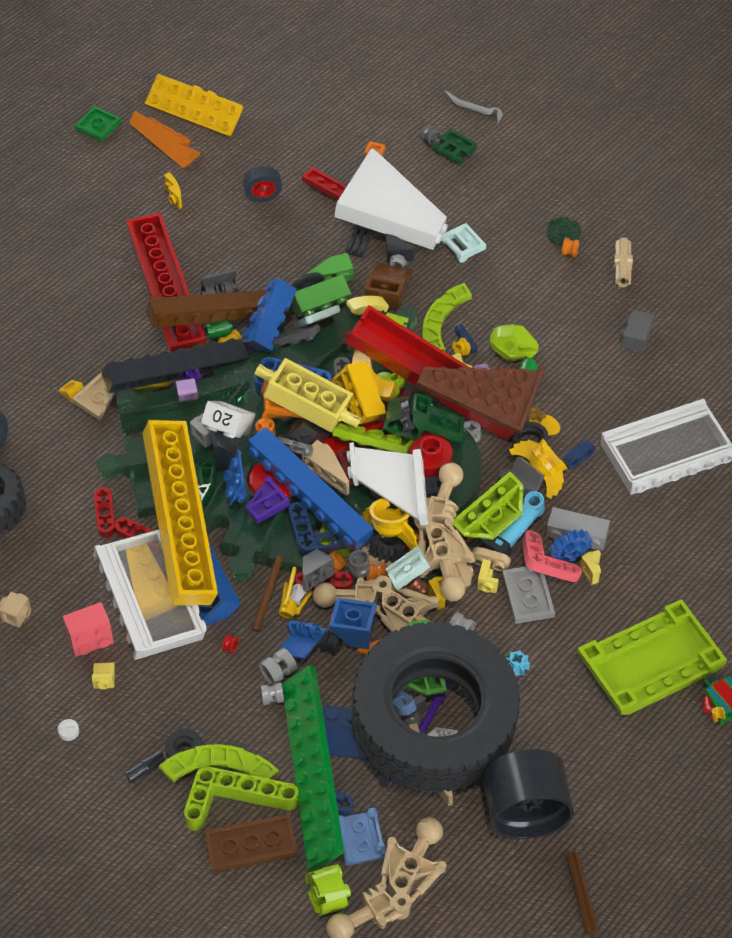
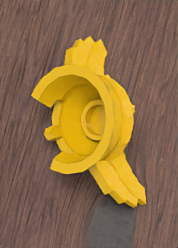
(545, 461)
(390, 522)

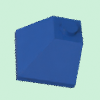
(353, 621)

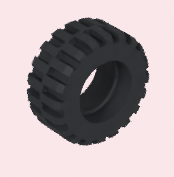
(13, 499)

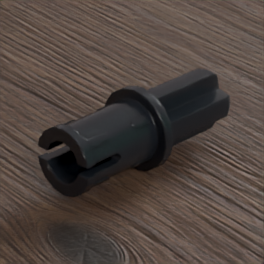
(144, 766)

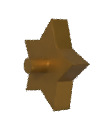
(535, 413)

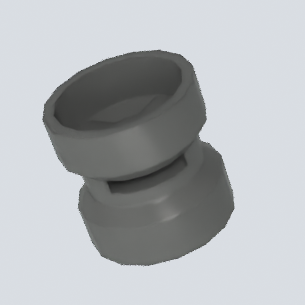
(359, 563)

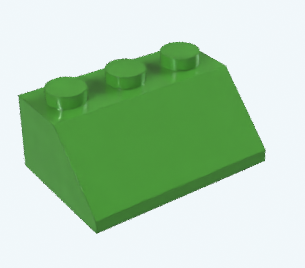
(321, 296)

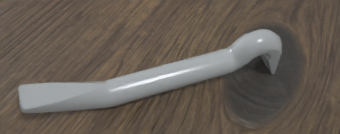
(474, 107)

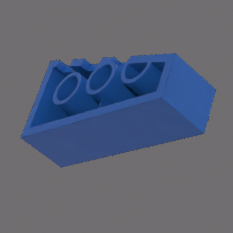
(268, 316)

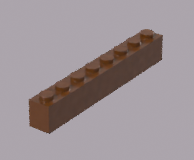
(204, 308)

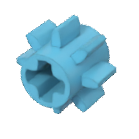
(518, 662)

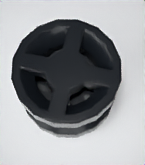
(330, 642)

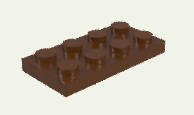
(251, 843)

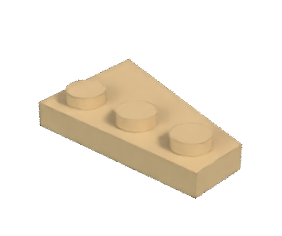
(94, 398)

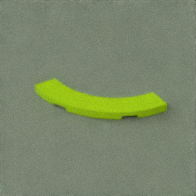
(439, 311)
(217, 756)

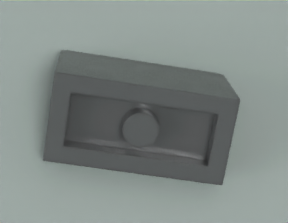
(526, 474)

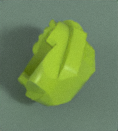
(513, 342)

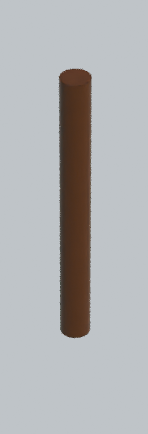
(267, 593)

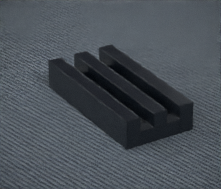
(362, 231)

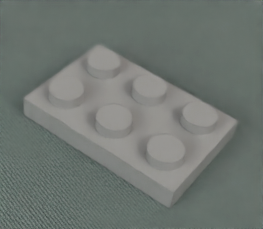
(528, 595)

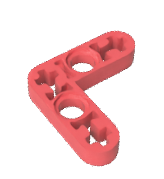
(538, 562)

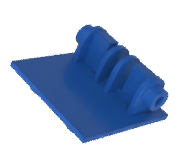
(235, 481)
(302, 638)

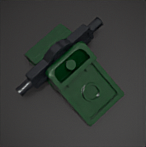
(414, 414)

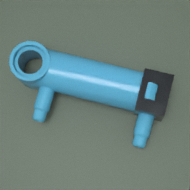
(507, 538)

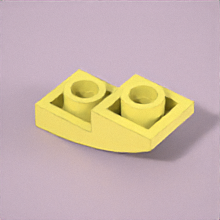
(359, 304)

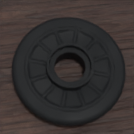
(308, 280)

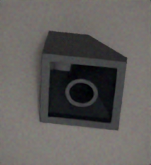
(305, 432)

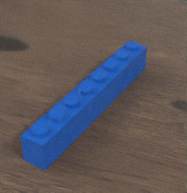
(309, 489)

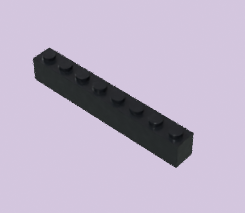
(172, 365)

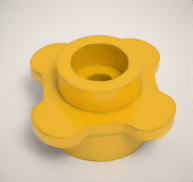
(461, 347)

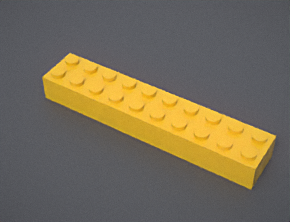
(179, 513)

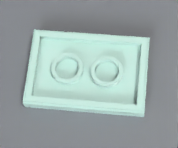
(316, 317)

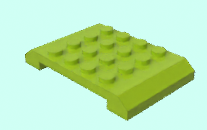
(652, 658)

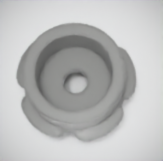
(398, 261)

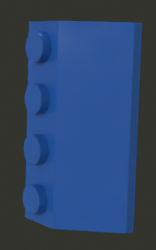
(226, 599)

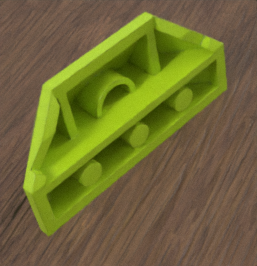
(492, 510)

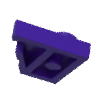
(267, 501)

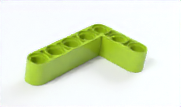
(235, 791)

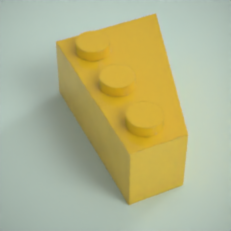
(365, 399)

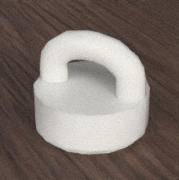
(298, 593)
(68, 729)

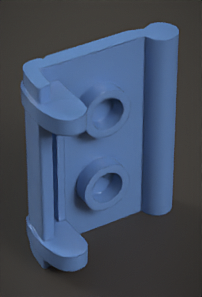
(362, 838)

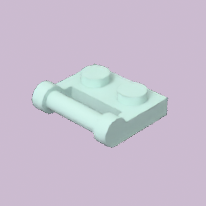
(467, 239)

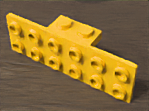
(194, 105)

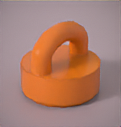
(339, 561)

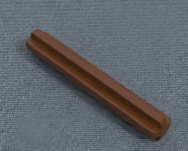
(582, 893)

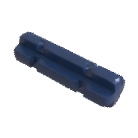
(462, 333)

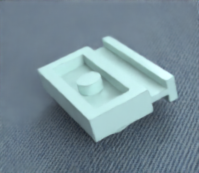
(407, 568)

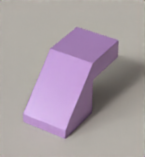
(186, 390)

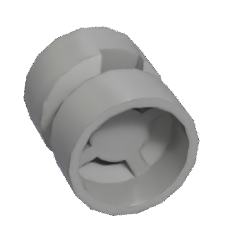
(279, 665)

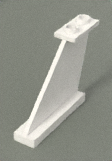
(393, 477)

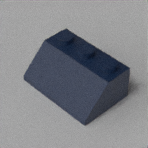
(340, 733)

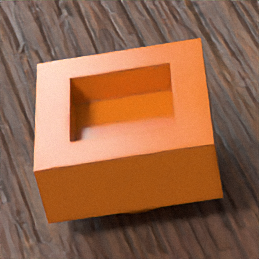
(380, 148)

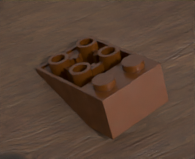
(388, 283)

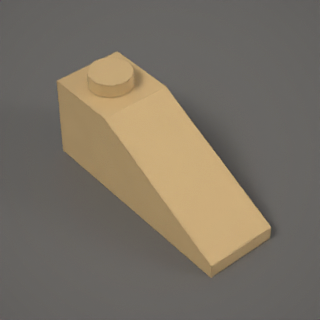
(326, 466)

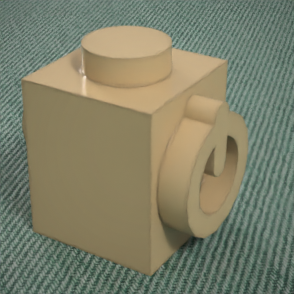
(15, 609)

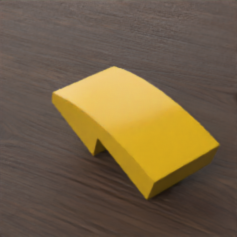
(174, 190)

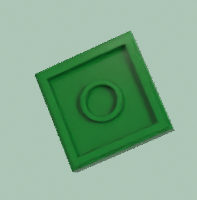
(98, 124)

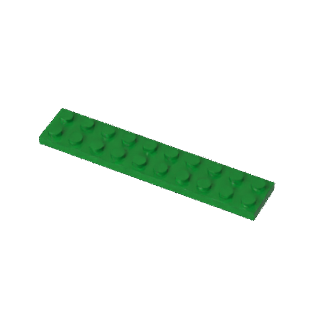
(312, 769)

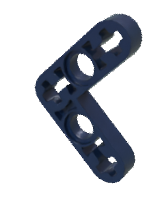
(312, 539)

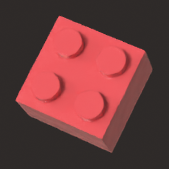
(88, 629)

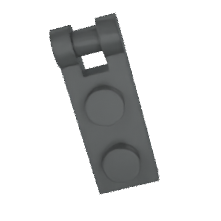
(297, 335)

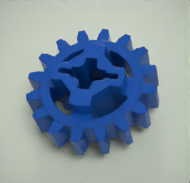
(571, 545)

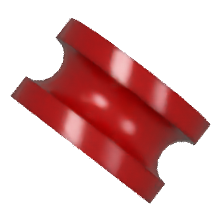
(230, 643)

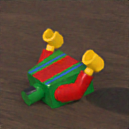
(718, 699)

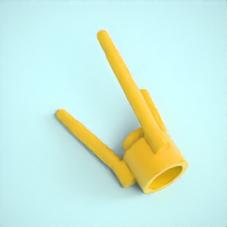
(288, 606)

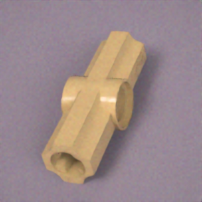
(623, 262)

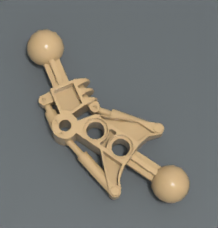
(442, 512)
(382, 588)
(379, 904)

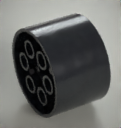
(528, 794)

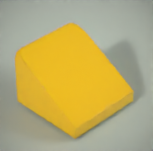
(71, 389)

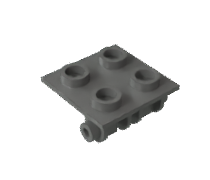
(225, 278)

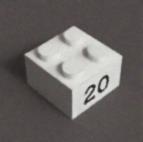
(228, 419)

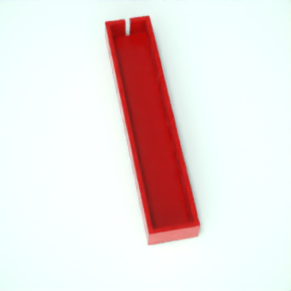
(407, 356)

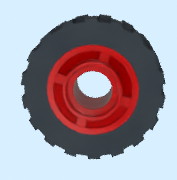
(262, 184)

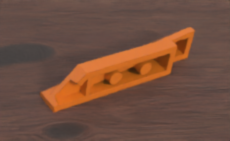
(165, 139)

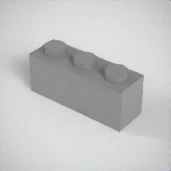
(564, 520)

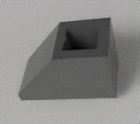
(316, 568)

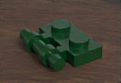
(456, 142)

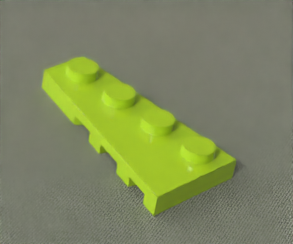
(375, 438)

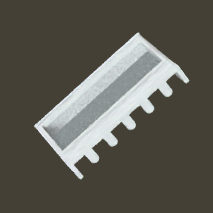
(667, 446)
(142, 594)

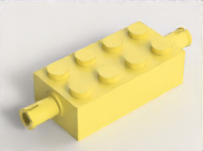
(308, 395)

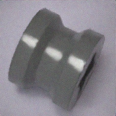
(430, 134)

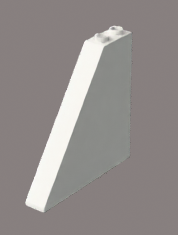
(390, 204)

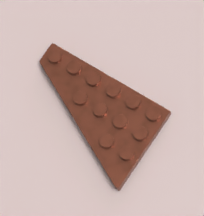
(494, 394)

